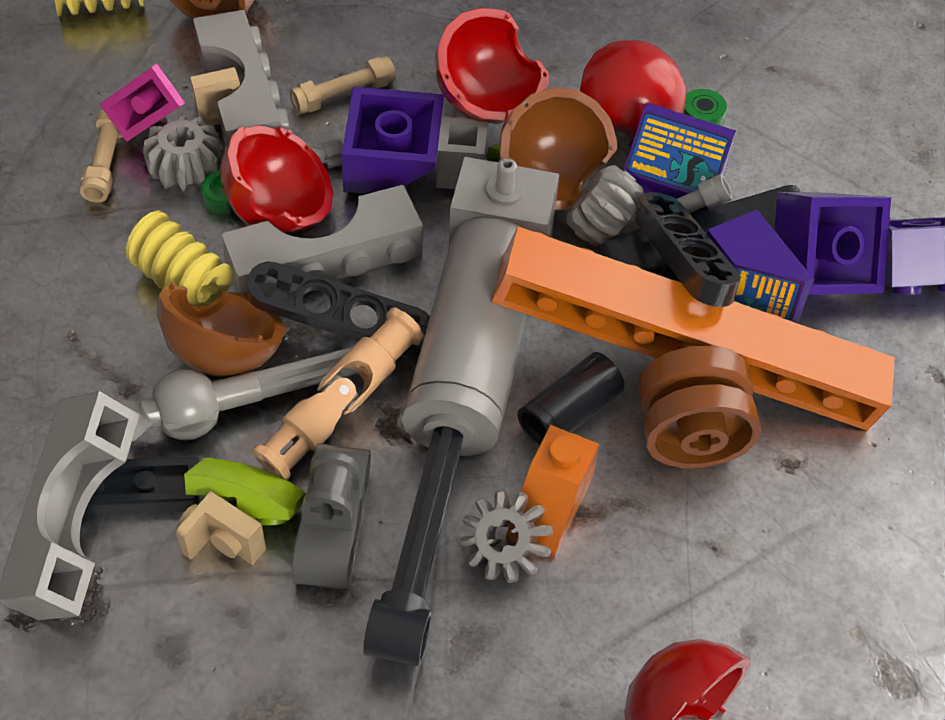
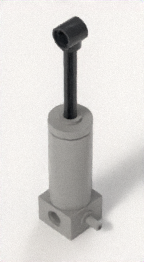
(459, 377)

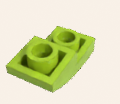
(256, 490)

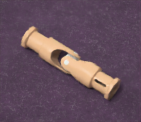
(315, 418)

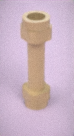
(308, 97)
(97, 179)

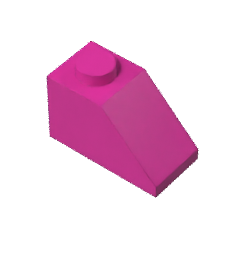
(142, 102)

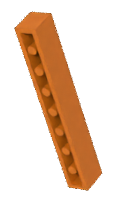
(660, 316)

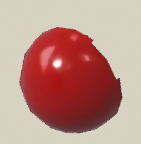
(484, 66)
(630, 75)
(275, 179)
(686, 681)

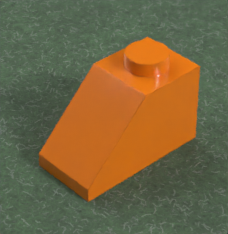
(558, 483)

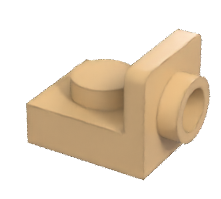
(209, 89)
(224, 526)

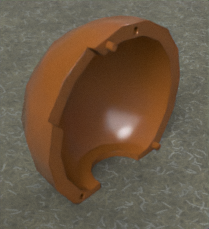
(561, 135)
(218, 337)

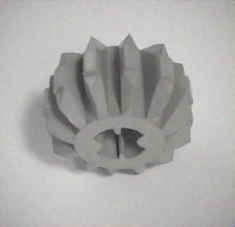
(182, 152)
(605, 205)
(510, 554)

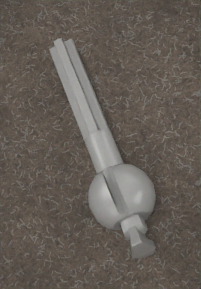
(189, 404)

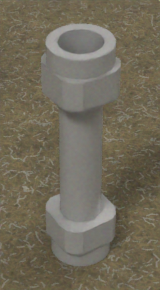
(711, 193)

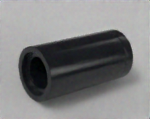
(572, 397)

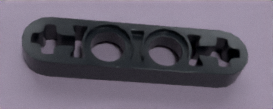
(687, 250)
(342, 301)

